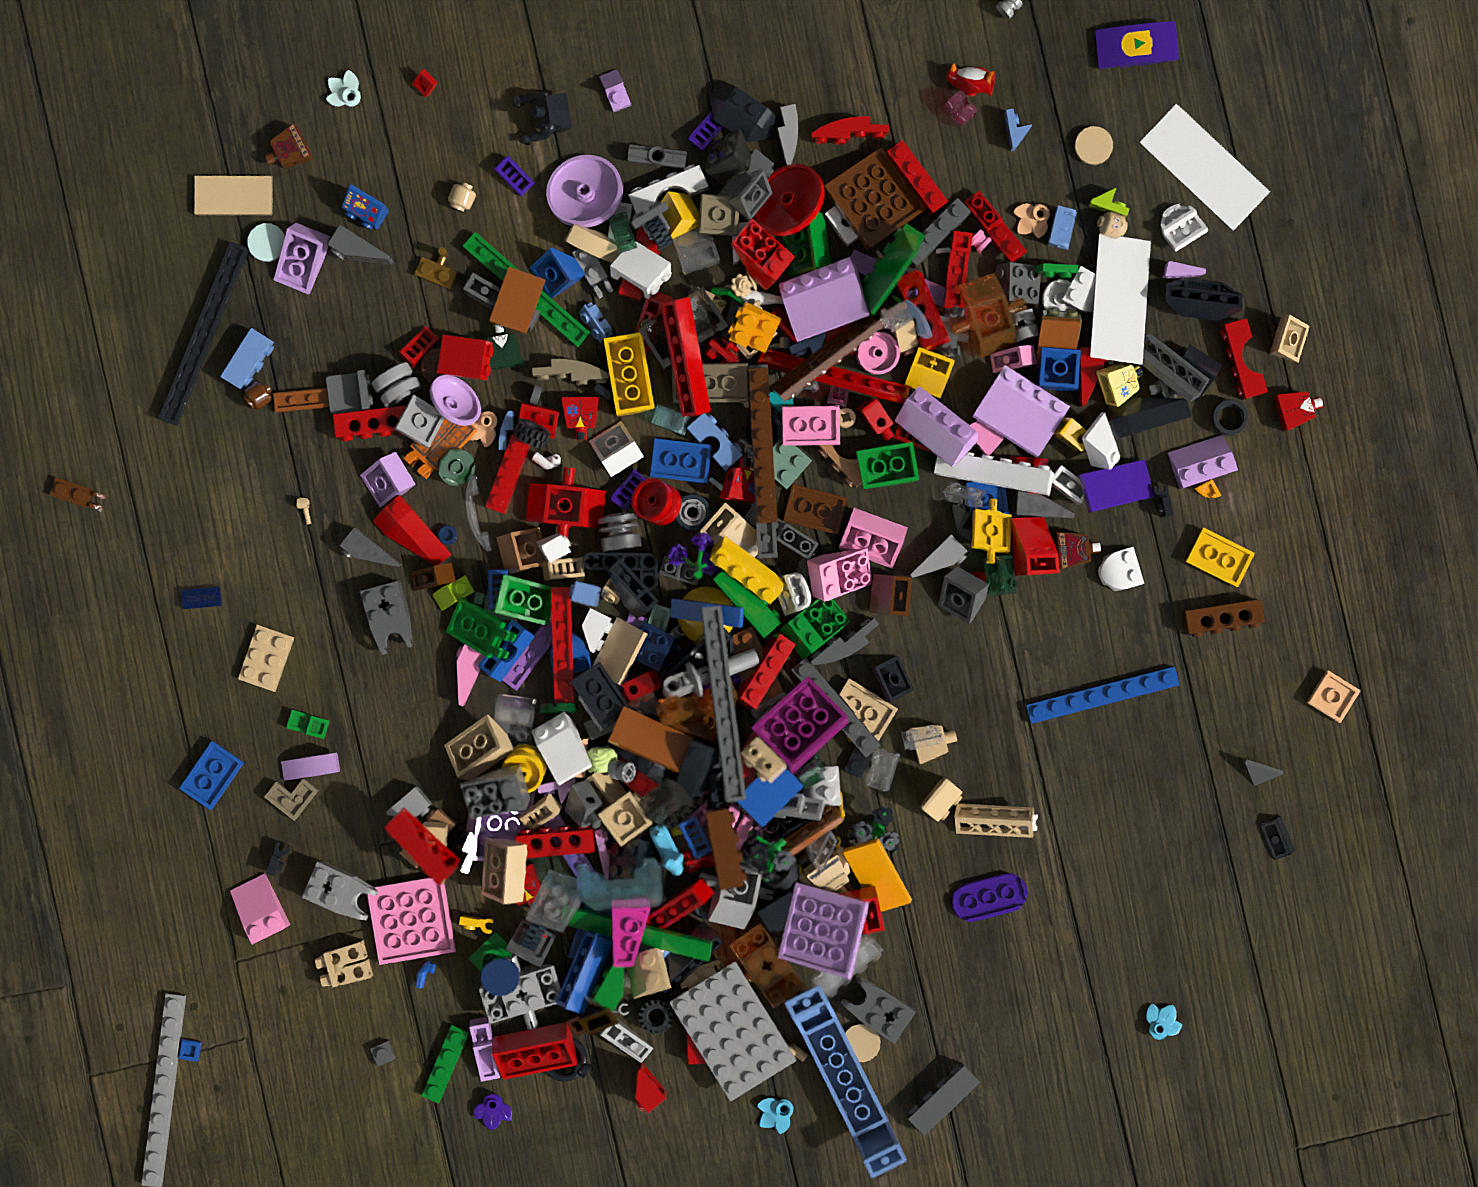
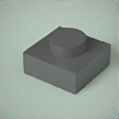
(383, 1053)

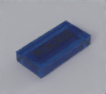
(201, 598)

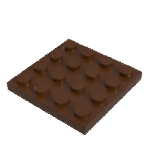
(874, 198)

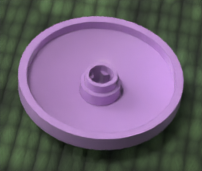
(584, 191)

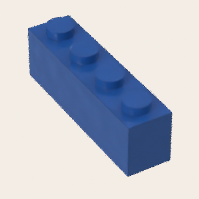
(584, 972)

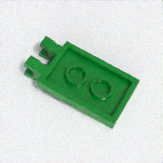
(479, 629)

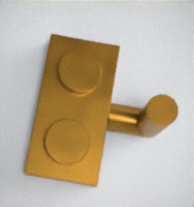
(437, 272)

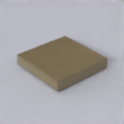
(718, 216)

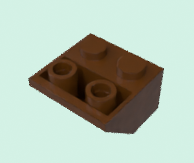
(890, 595)

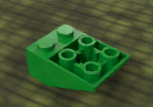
(815, 626)
(612, 988)

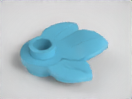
(1165, 1019)
(773, 1115)

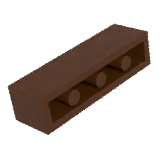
(724, 848)

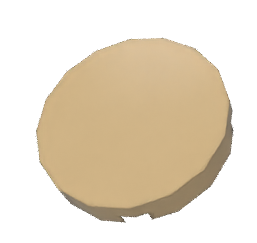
(1093, 145)
(863, 1041)

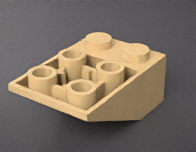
(733, 526)

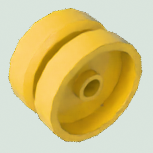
(531, 763)

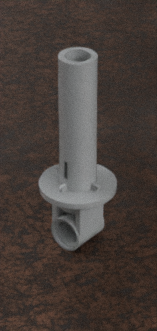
(694, 680)

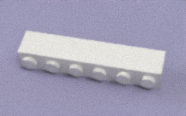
(998, 473)

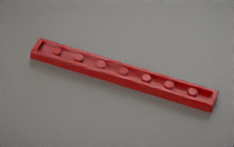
(840, 377)

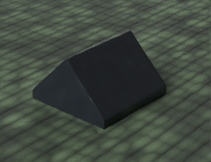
(892, 679)

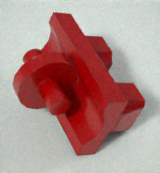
(718, 347)

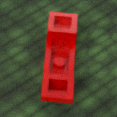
(957, 268)

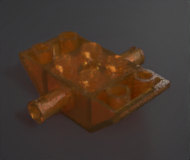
(983, 298)
(776, 982)

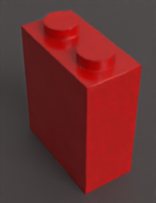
(465, 357)

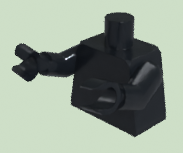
(549, 112)

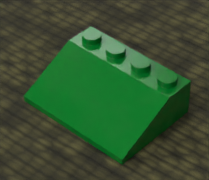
(891, 266)

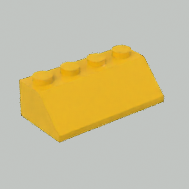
(629, 374)

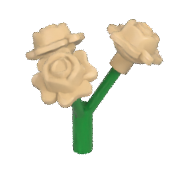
(741, 287)

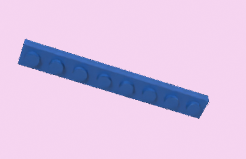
(1102, 695)

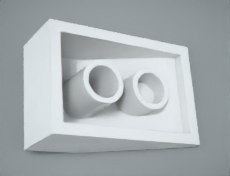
(562, 747)

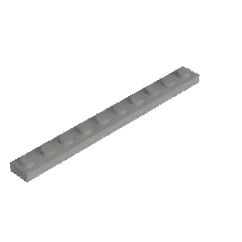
(163, 1090)

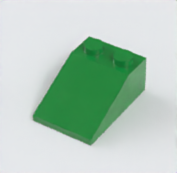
(887, 466)
(524, 600)

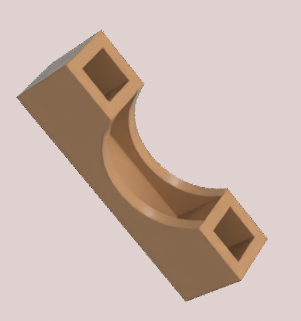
(847, 467)

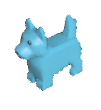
(667, 848)

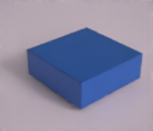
(190, 1050)

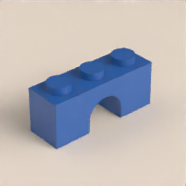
(499, 667)

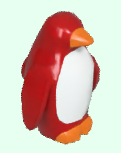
(971, 80)

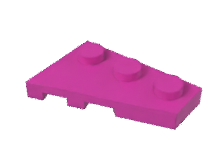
(627, 932)

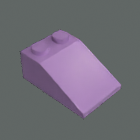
(301, 257)

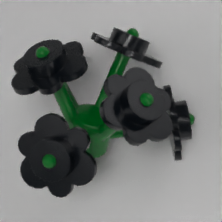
(864, 831)
(767, 865)

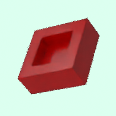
(424, 83)

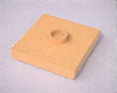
(1333, 696)

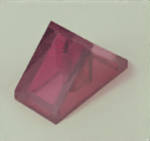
(837, 396)

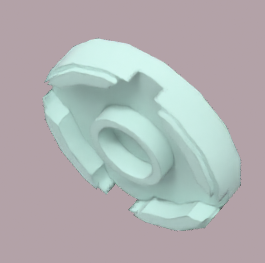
(266, 242)

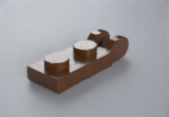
(75, 493)

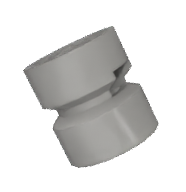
(1028, 331)

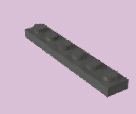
(854, 729)

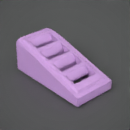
(1180, 270)

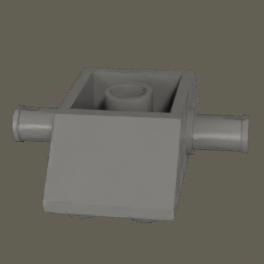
(735, 906)
(539, 990)

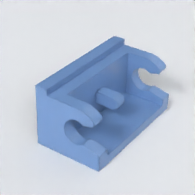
(1062, 227)

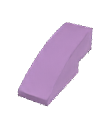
(310, 766)
(482, 1045)

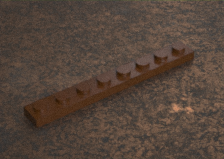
(763, 445)

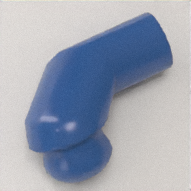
(422, 972)

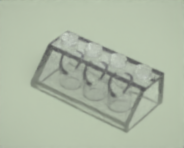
(868, 950)

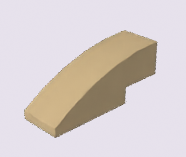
(593, 242)

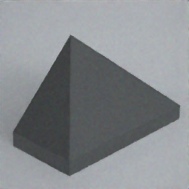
(1260, 773)

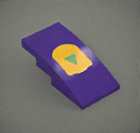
(1137, 45)

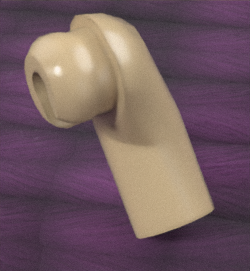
(798, 1052)

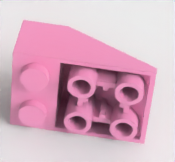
(839, 573)

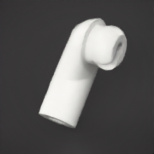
(548, 462)

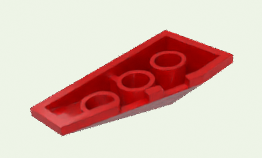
(407, 528)

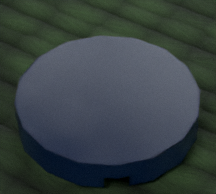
(500, 976)

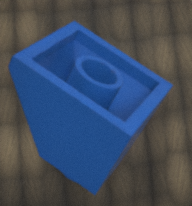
(558, 271)

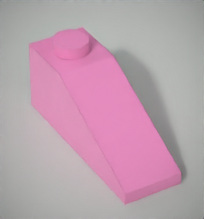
(467, 671)

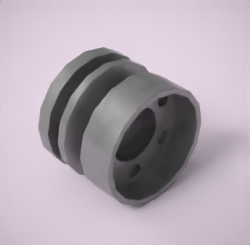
(619, 532)

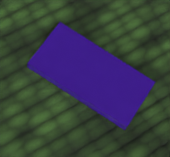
(1116, 486)

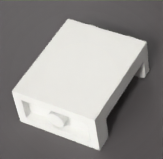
(642, 269)

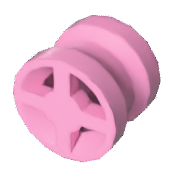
(980, 241)

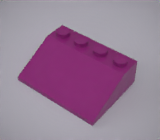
(800, 724)

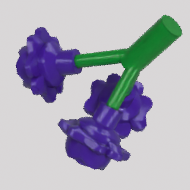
(704, 564)

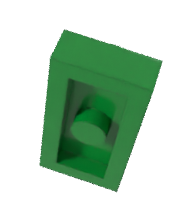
(1050, 270)

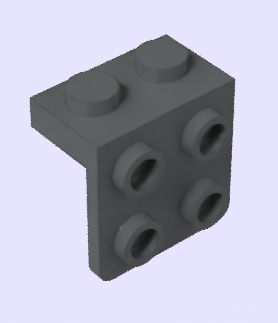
(1019, 282)
(349, 392)

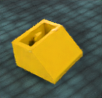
(929, 372)

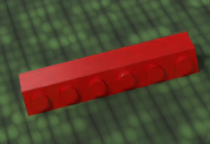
(685, 357)

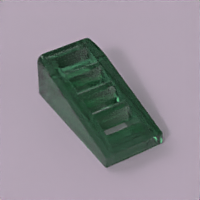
(621, 221)

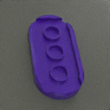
(989, 897)

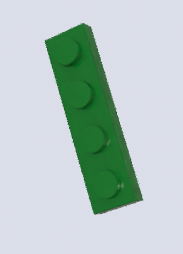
(445, 1063)

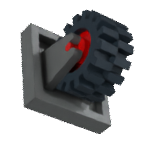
(654, 224)
(531, 942)

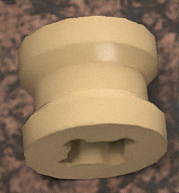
(847, 418)

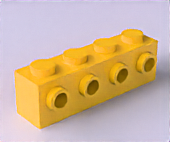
(747, 570)

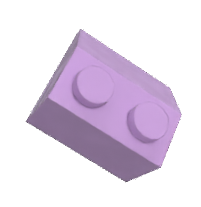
(387, 479)

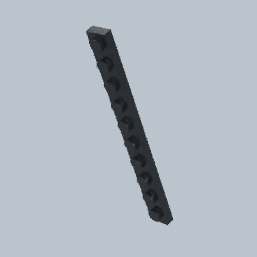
(204, 333)

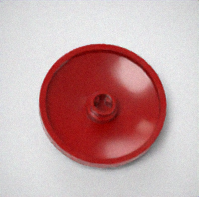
(793, 202)

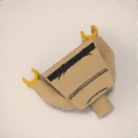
(833, 876)

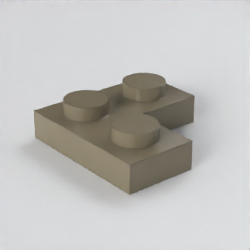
(292, 803)

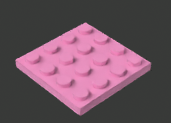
(411, 921)

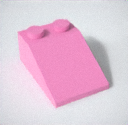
(259, 909)

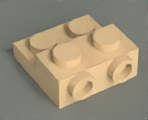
(625, 818)

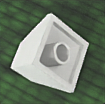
(1101, 444)

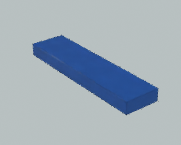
(691, 610)

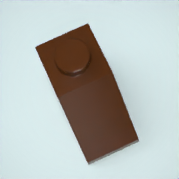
(433, 576)

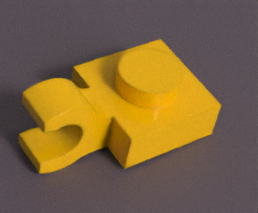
(471, 922)

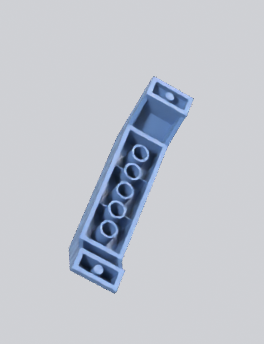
(846, 1081)

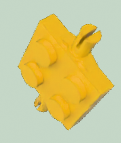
(991, 531)

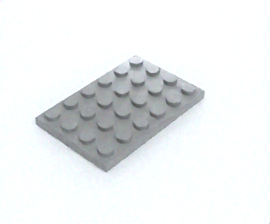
(732, 1031)

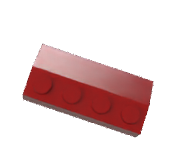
(534, 1051)

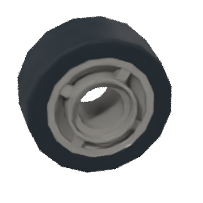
(700, 520)

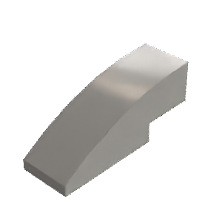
(789, 132)

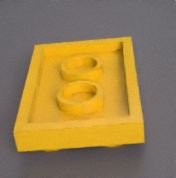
(1220, 557)

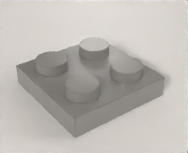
(420, 421)

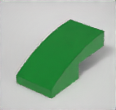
(307, 724)

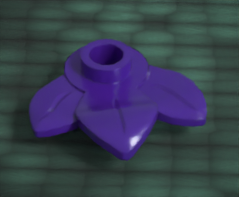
(493, 1113)

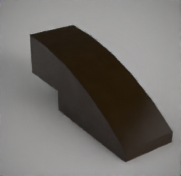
(592, 1021)

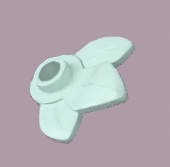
(342, 89)

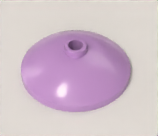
(455, 400)

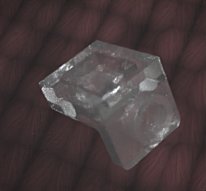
(895, 317)

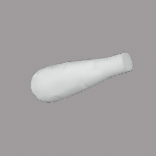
(764, 298)

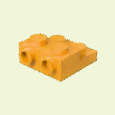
(754, 327)

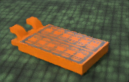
(447, 437)

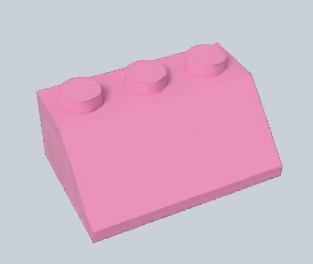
(876, 534)

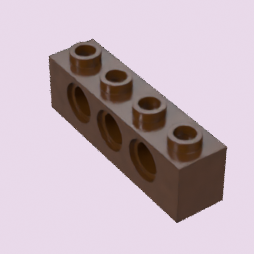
(1253, 608)

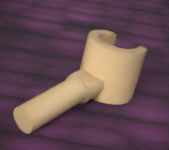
(303, 503)

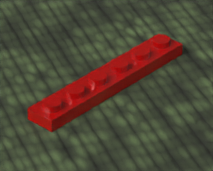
(562, 644)

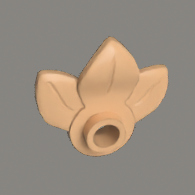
(1030, 221)
(485, 432)

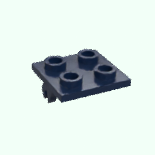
(655, 647)

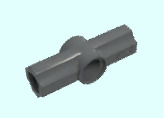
(644, 155)

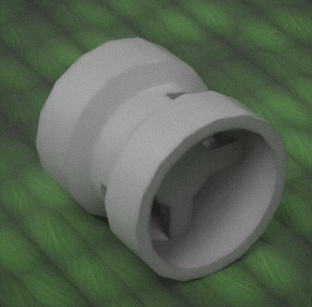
(1008, 7)
(621, 770)

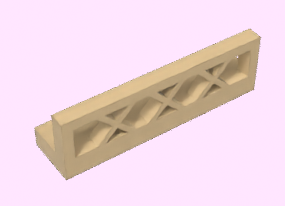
(994, 817)

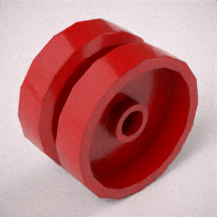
(656, 501)

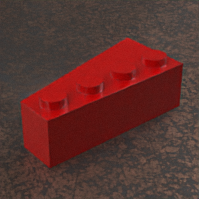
(422, 846)

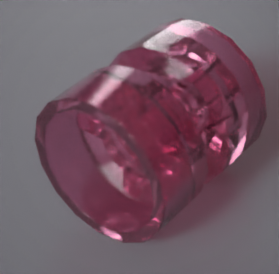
(961, 108)

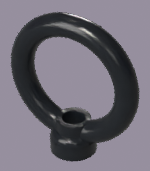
(581, 1069)

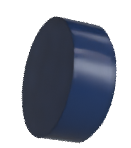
(447, 535)

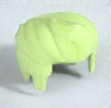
(601, 758)

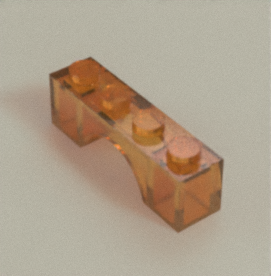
(678, 709)

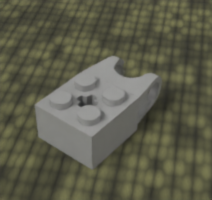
(344, 892)

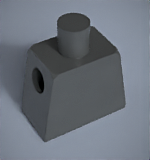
(584, 805)

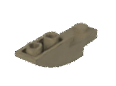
(579, 371)

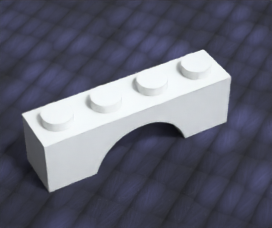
(690, 181)

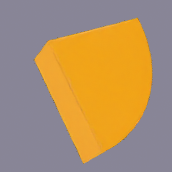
(1208, 489)

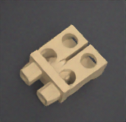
(338, 965)

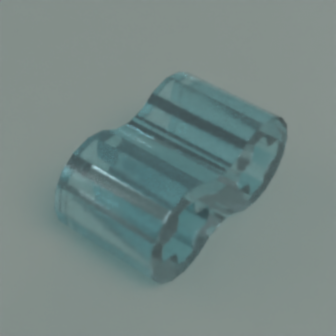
(670, 420)

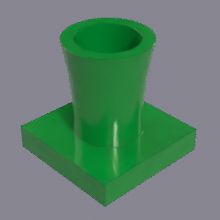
(492, 948)

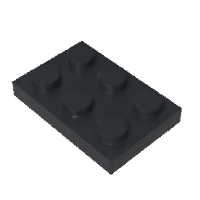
(599, 695)

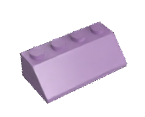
(936, 427)

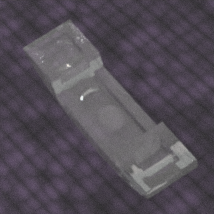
(473, 490)

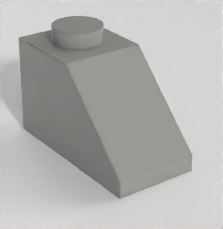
(414, 802)

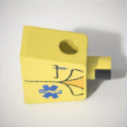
(1119, 382)

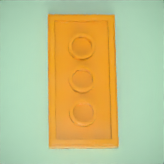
(875, 869)

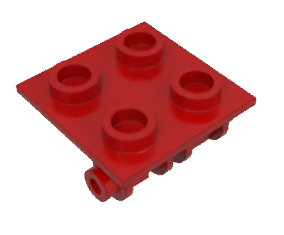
(693, 864)

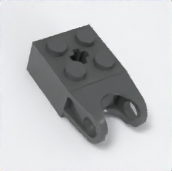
(389, 621)
(875, 1005)

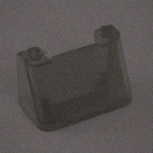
(706, 320)

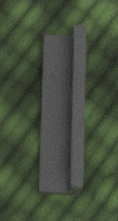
(1169, 371)

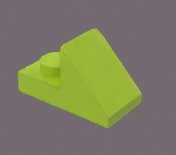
(1105, 204)
(451, 593)

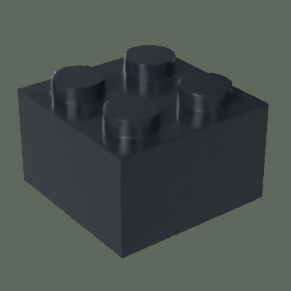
(628, 858)

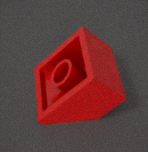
(649, 1090)

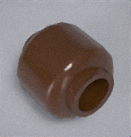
(257, 395)

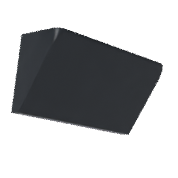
(1277, 838)

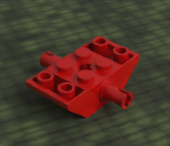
(584, 510)

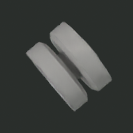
(396, 384)

